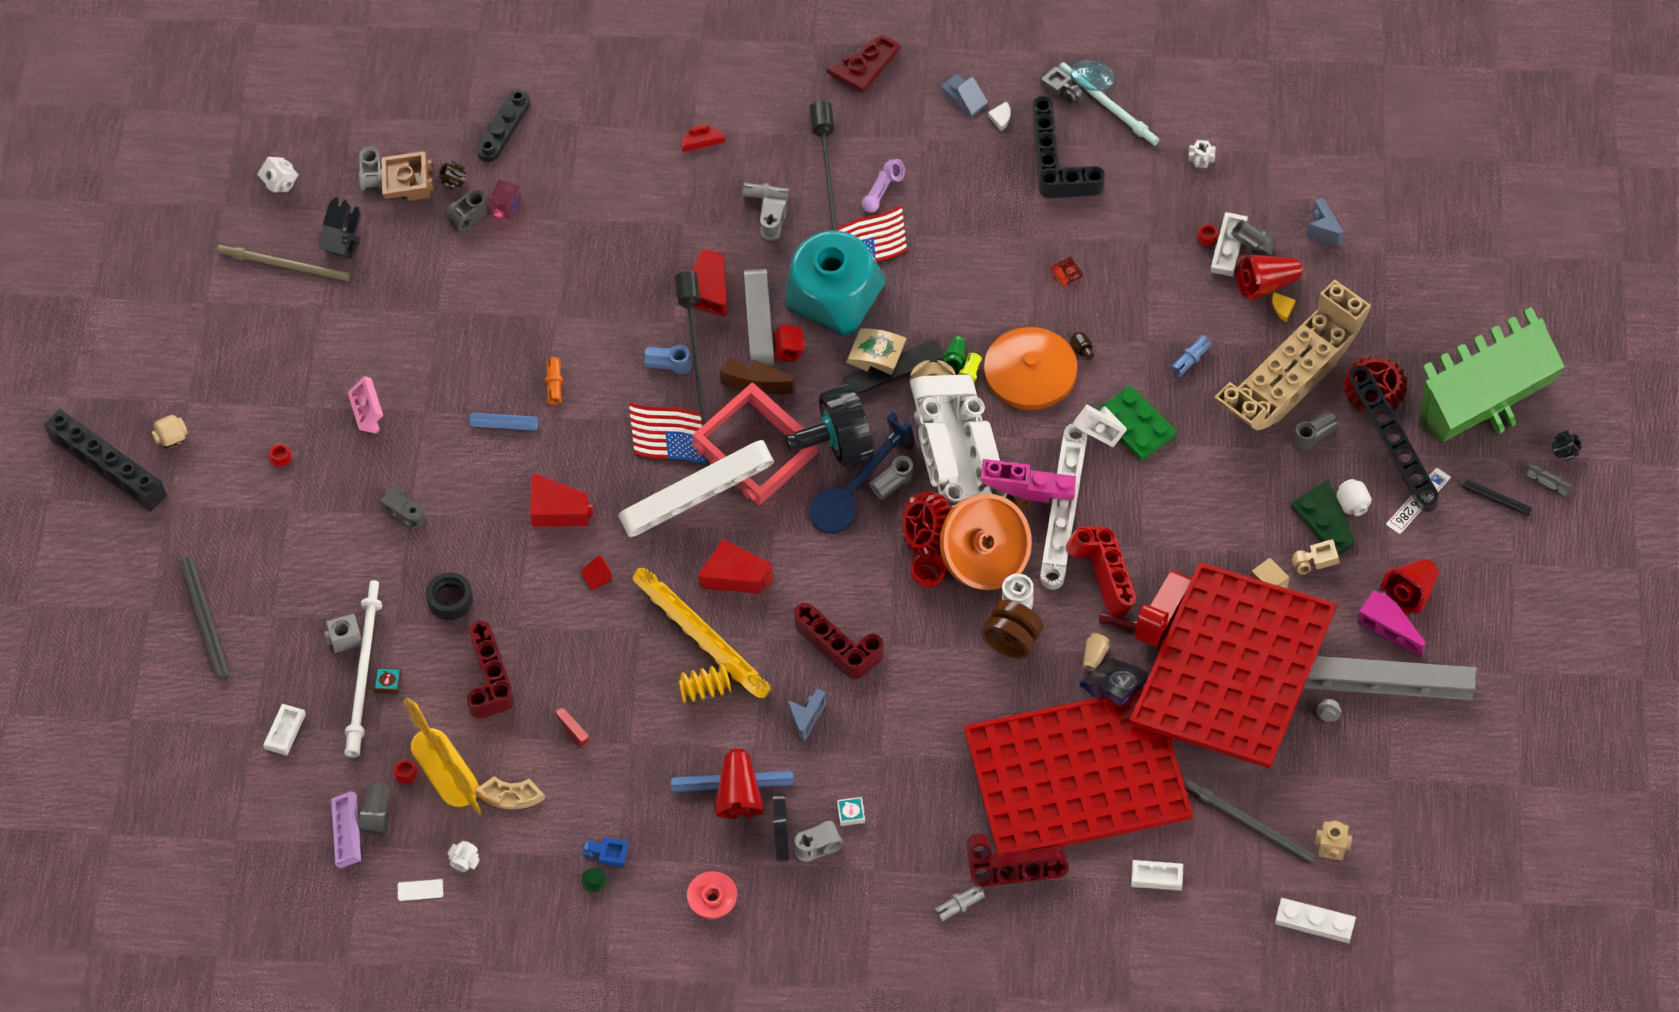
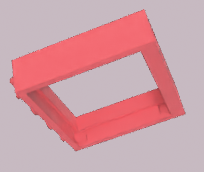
(778, 418)

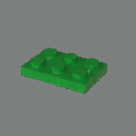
(1144, 426)

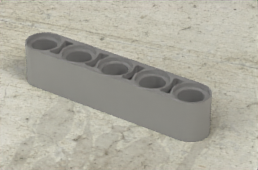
(759, 316)

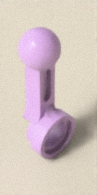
(871, 202)

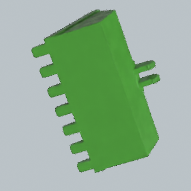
(1489, 379)

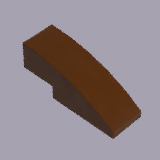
(763, 376)

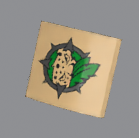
(876, 349)

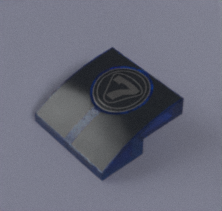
(1114, 680)

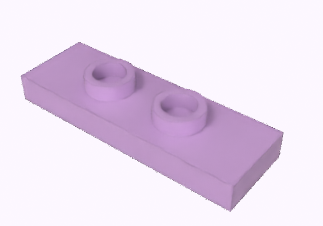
(346, 829)

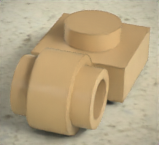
(1322, 554)

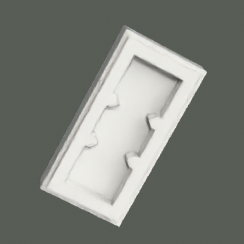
(284, 729)
(1157, 875)

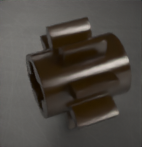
(452, 175)

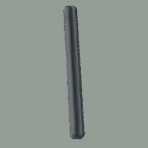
(204, 618)

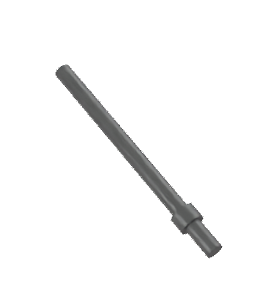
(1208, 796)

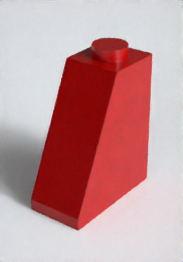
(712, 282)
(558, 504)
(735, 570)

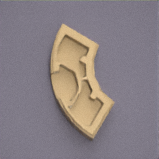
(510, 795)

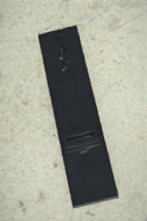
(864, 380)

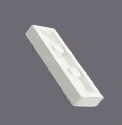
(1227, 246)
(1315, 920)

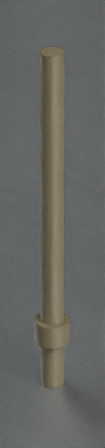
(242, 254)

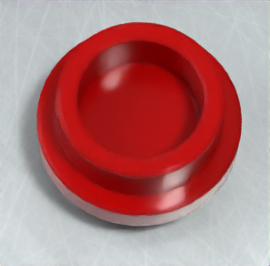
(1207, 235)
(280, 455)
(405, 772)

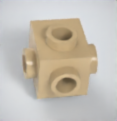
(1333, 840)

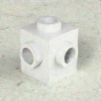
(278, 174)

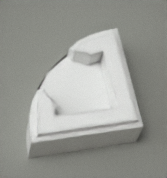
(1000, 116)

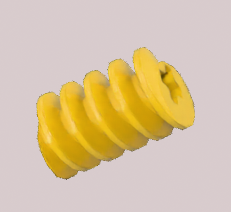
(704, 683)

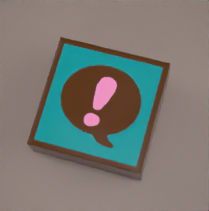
(388, 680)

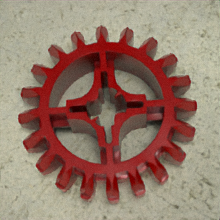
(1382, 372)
(924, 522)

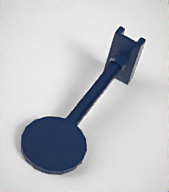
(835, 508)

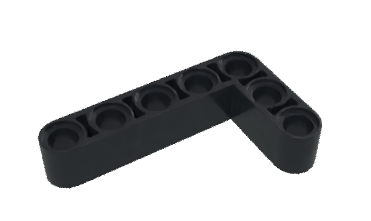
(1057, 181)

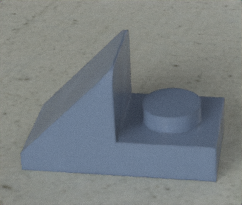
(965, 94)
(1325, 226)
(806, 716)

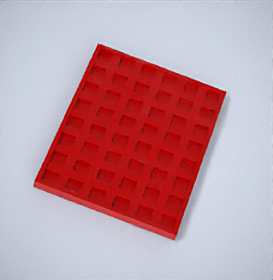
(1233, 665)
(1074, 775)

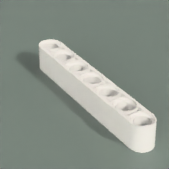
(696, 488)

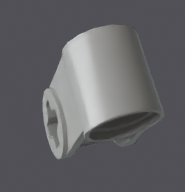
(370, 172)
(772, 218)
(818, 841)

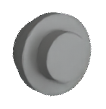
(1328, 710)

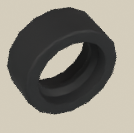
(446, 580)

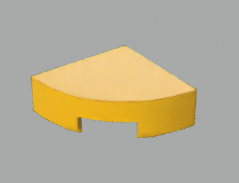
(1283, 306)

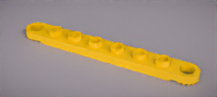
(705, 636)

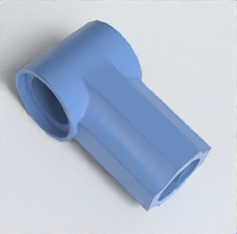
(667, 358)

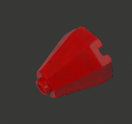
(1410, 584)

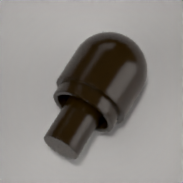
(1082, 345)

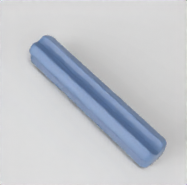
(504, 421)

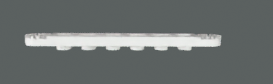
(1063, 511)

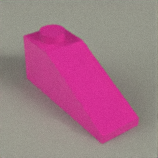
(1388, 620)

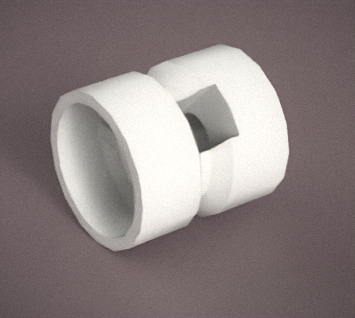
(1019, 589)

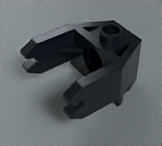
(340, 229)

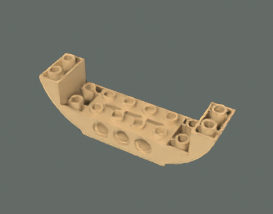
(1298, 361)

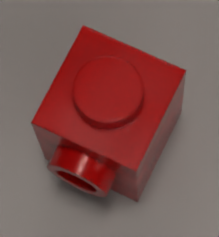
(788, 343)

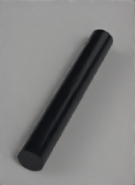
(1497, 497)

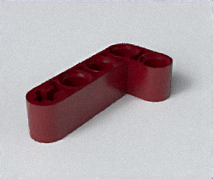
(835, 638)
(489, 665)
(1017, 860)

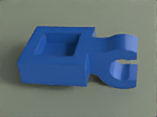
(611, 852)

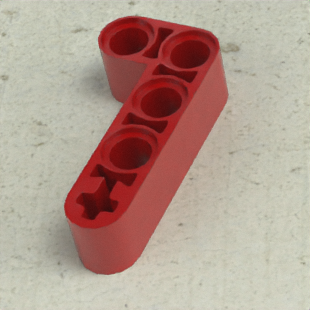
(1108, 564)
(1157, 618)

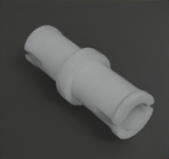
(765, 190)
(959, 903)

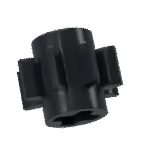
(1566, 445)

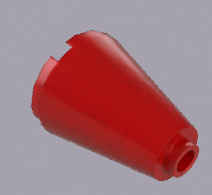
(1266, 274)
(738, 788)

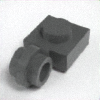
(1059, 81)

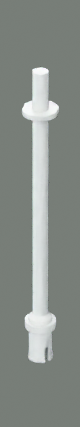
(355, 731)

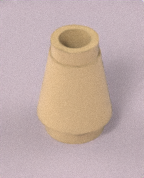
(1095, 651)

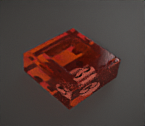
(1066, 271)

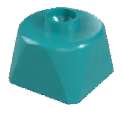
(833, 281)

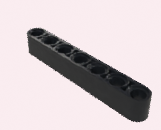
(1397, 448)

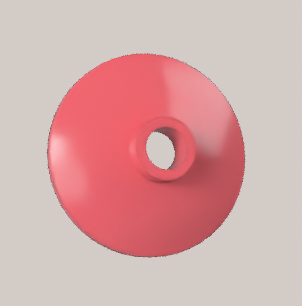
(709, 885)

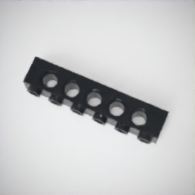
(105, 460)

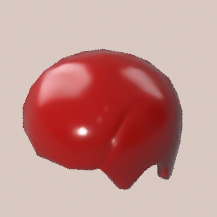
(928, 570)

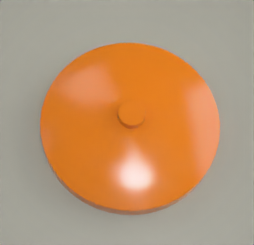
(1030, 368)
(985, 541)

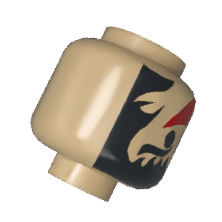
(169, 431)

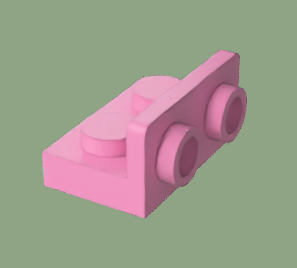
(365, 405)

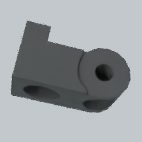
(400, 508)

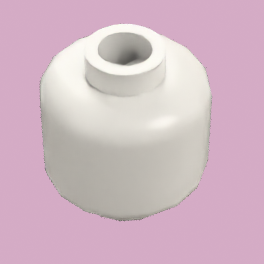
(1354, 497)

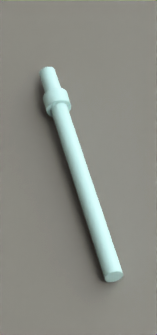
(1139, 128)

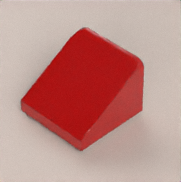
(596, 573)

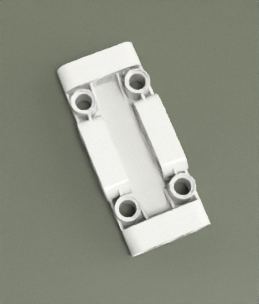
(953, 435)

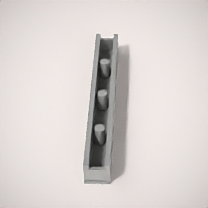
(1392, 678)

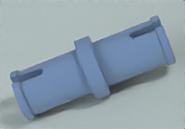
(1190, 356)

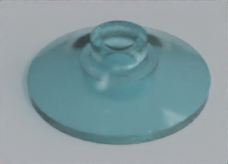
(1092, 75)

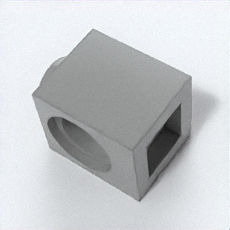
(343, 624)

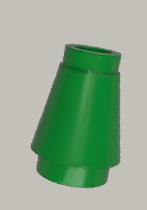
(955, 353)

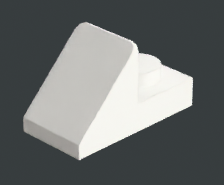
(1100, 424)

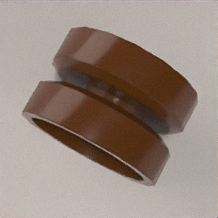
(1012, 629)

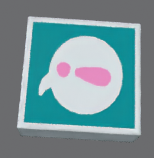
(851, 811)

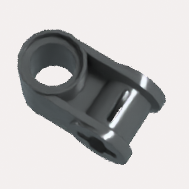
(465, 212)

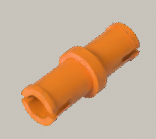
(554, 381)

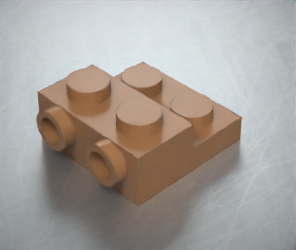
(407, 176)

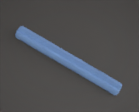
(711, 782)

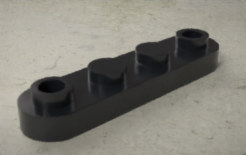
(503, 125)

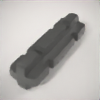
(1549, 480)

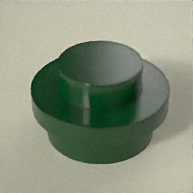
(593, 880)

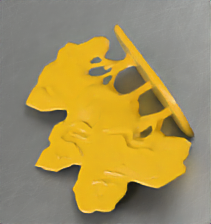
(442, 762)

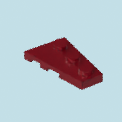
(865, 65)

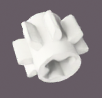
(1201, 153)
(463, 856)

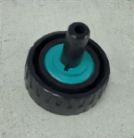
(842, 425)

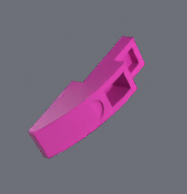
(1027, 484)

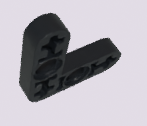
(780, 827)

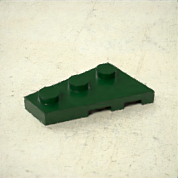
(1324, 516)

